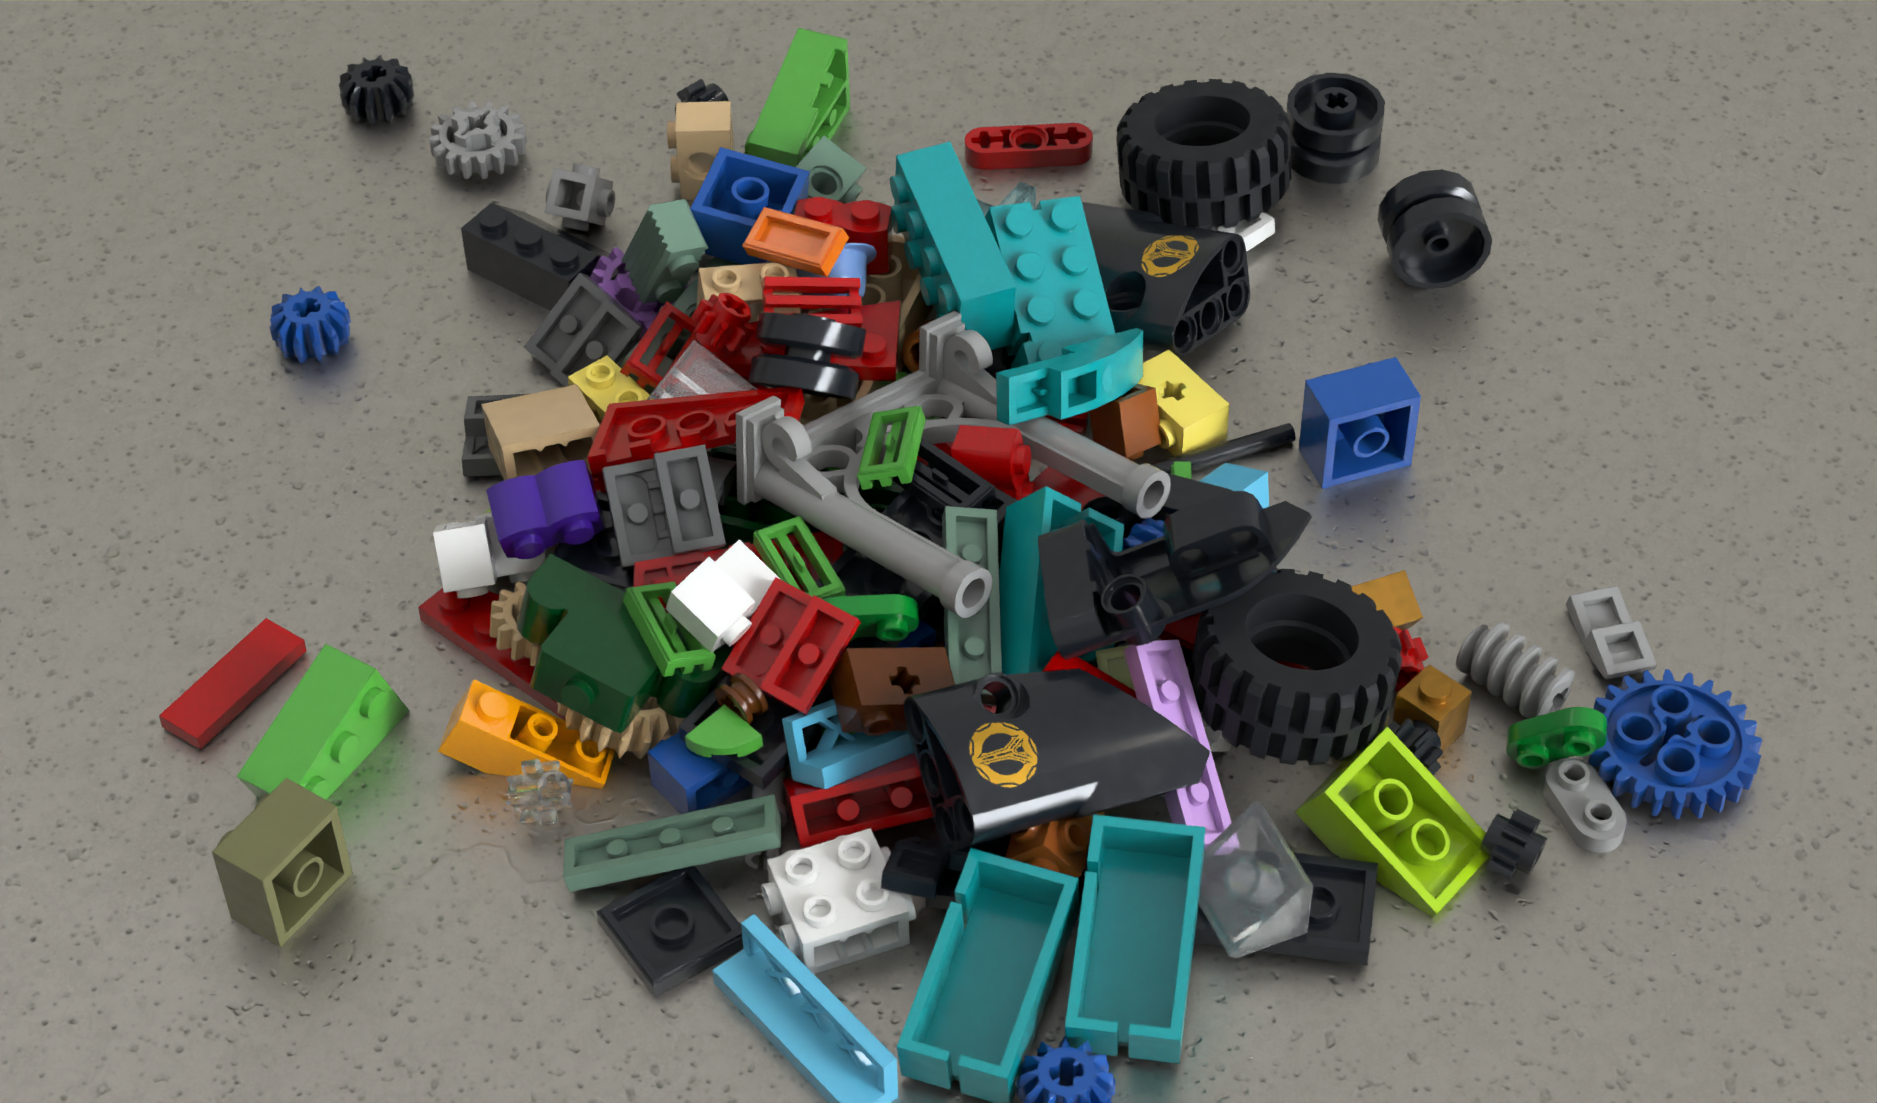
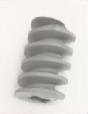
(1514, 673)

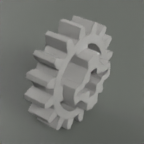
(478, 140)

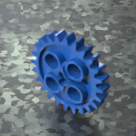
(1676, 744)

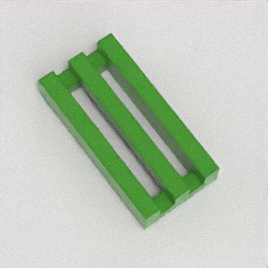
(901, 446)
(762, 541)
(660, 633)

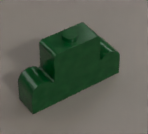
(595, 653)

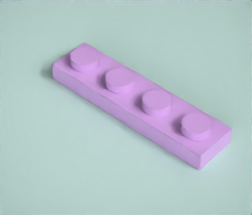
(1165, 686)

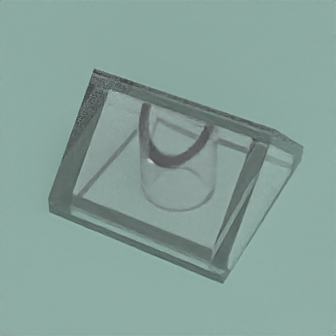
(1254, 885)

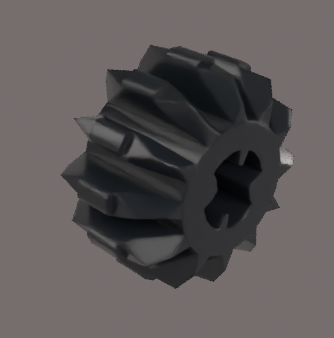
(376, 90)

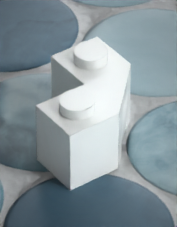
(473, 557)
(721, 596)

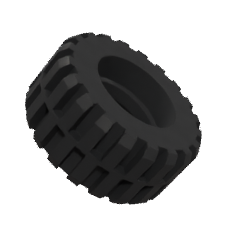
(1204, 153)
(1286, 708)

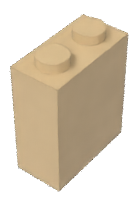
(539, 430)

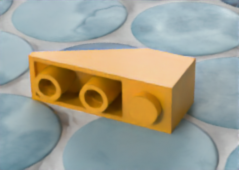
(500, 732)

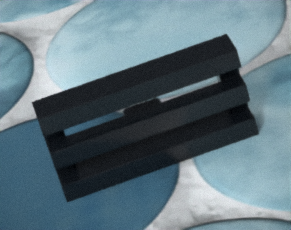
(935, 489)

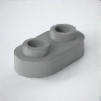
(1579, 795)

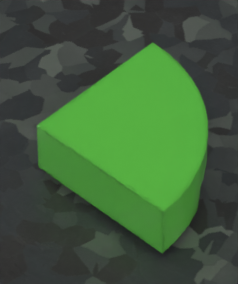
(723, 735)

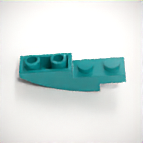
(1071, 383)

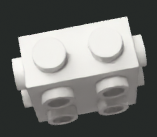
(836, 903)

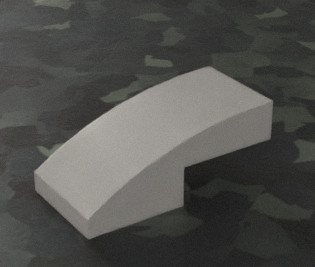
(1608, 634)

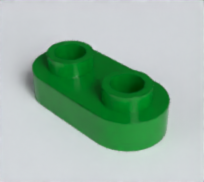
(881, 616)
(1556, 736)

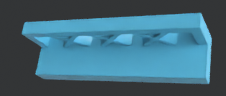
(840, 759)
(806, 1020)

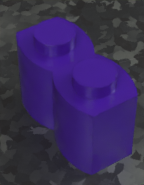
(545, 509)

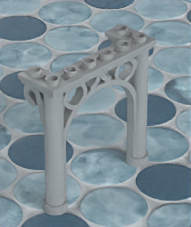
(784, 460)

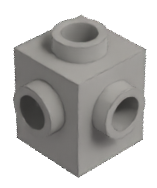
(569, 188)

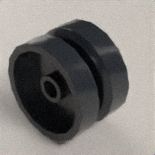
(1335, 127)
(1434, 229)
(808, 349)

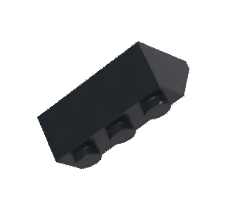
(526, 254)

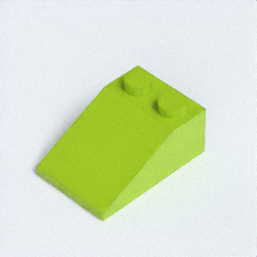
(1397, 814)

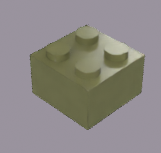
(282, 861)

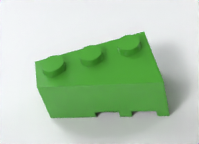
(805, 99)
(324, 727)

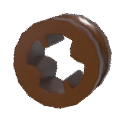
(742, 697)

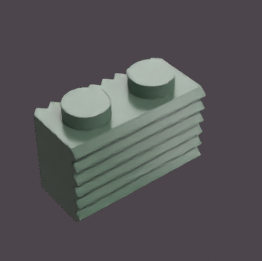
(664, 252)

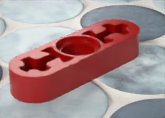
(1070, 146)

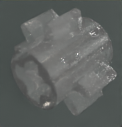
(539, 791)

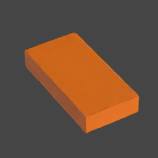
(795, 241)

